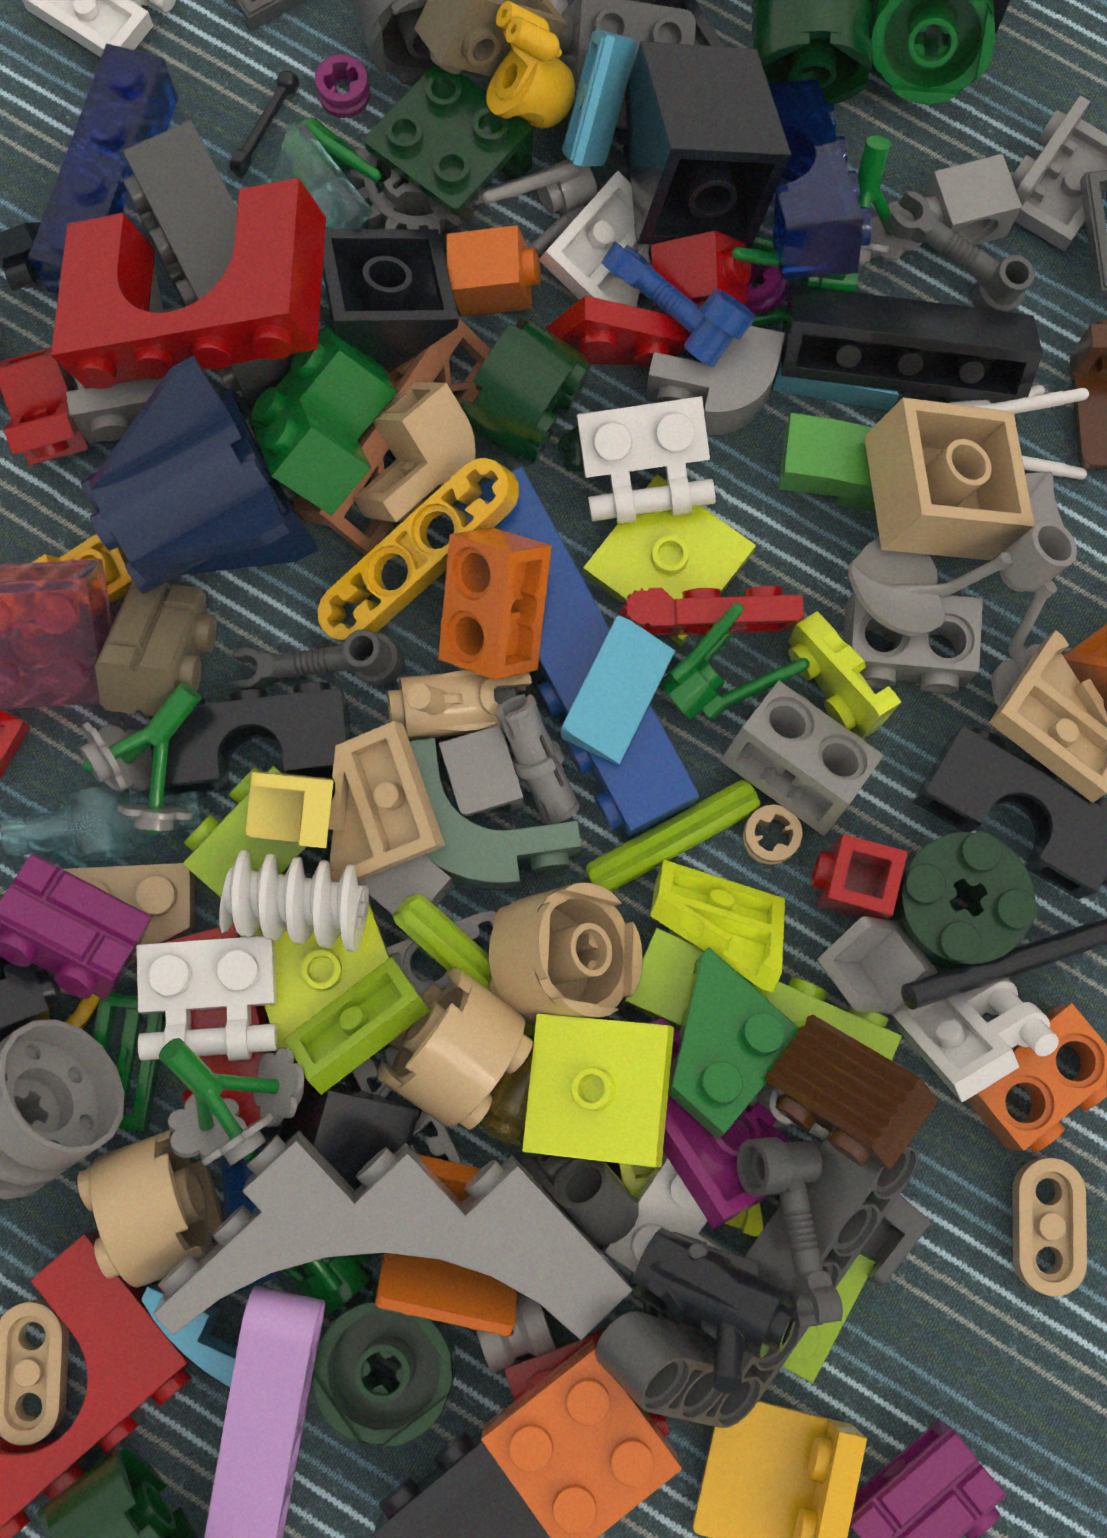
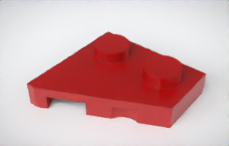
(618, 332)

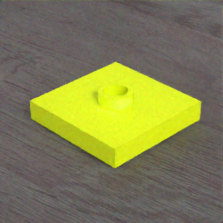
(669, 554)
(317, 976)
(598, 1090)

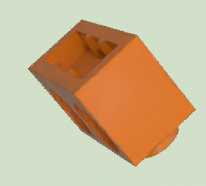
(494, 602)
(1048, 1089)

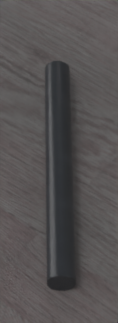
(1017, 961)

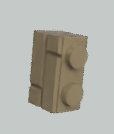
(154, 648)

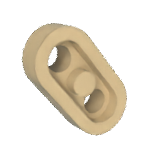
(1054, 1225)
(32, 1370)

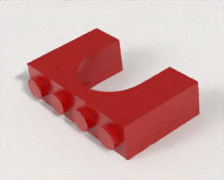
(255, 311)
(125, 1364)

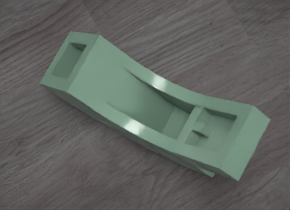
(489, 856)

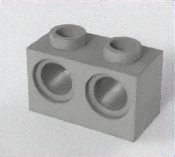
(912, 655)
(801, 758)

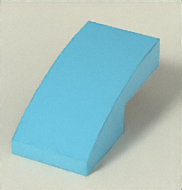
(195, 1341)

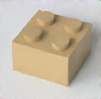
(948, 480)

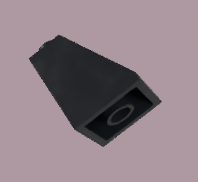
(701, 142)

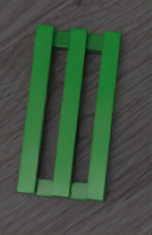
(148, 1069)

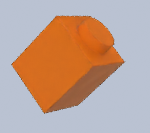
(492, 270)

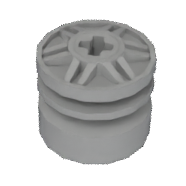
(55, 1103)

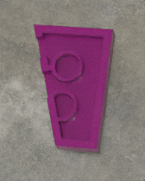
(710, 1163)

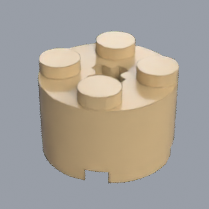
(564, 953)
(457, 1051)
(149, 1209)

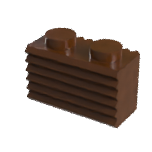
(850, 1092)

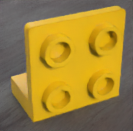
(780, 1476)

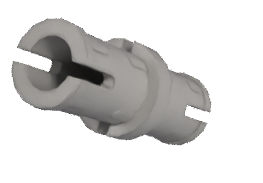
(537, 758)

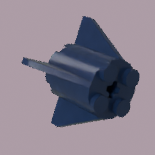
(192, 488)

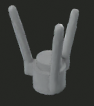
(559, 187)

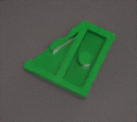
(725, 1045)

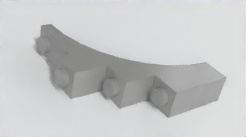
(401, 1208)

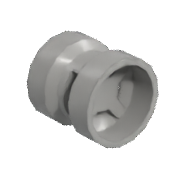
(530, 1335)

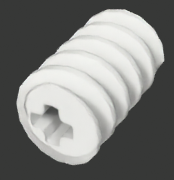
(294, 902)

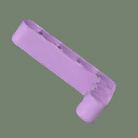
(265, 1415)

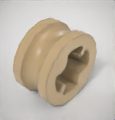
(763, 818)

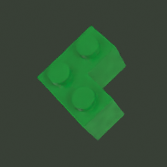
(316, 417)

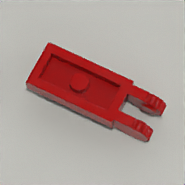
(763, 612)

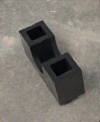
(302, 722)
(1068, 827)

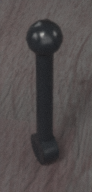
(241, 159)

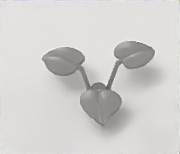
(904, 591)

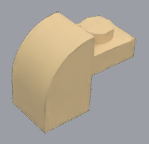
(429, 443)

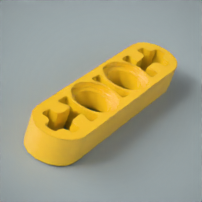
(411, 543)

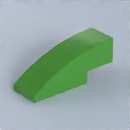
(826, 459)

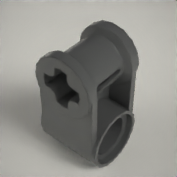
(588, 1194)

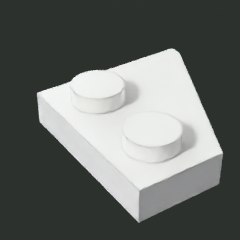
(582, 246)

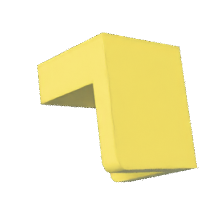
(289, 808)

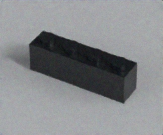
(908, 345)

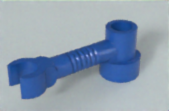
(710, 327)

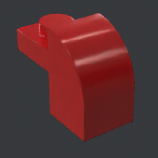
(38, 407)

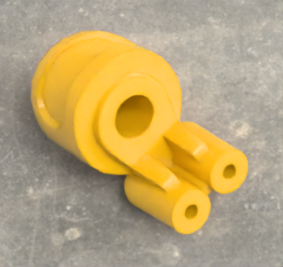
(530, 77)

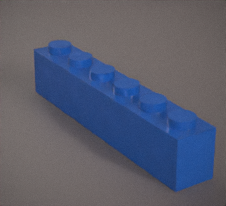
(651, 778)

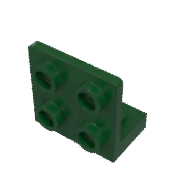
(450, 140)

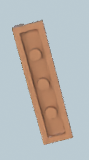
(423, 367)

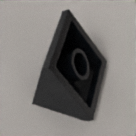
(388, 291)
(350, 1126)

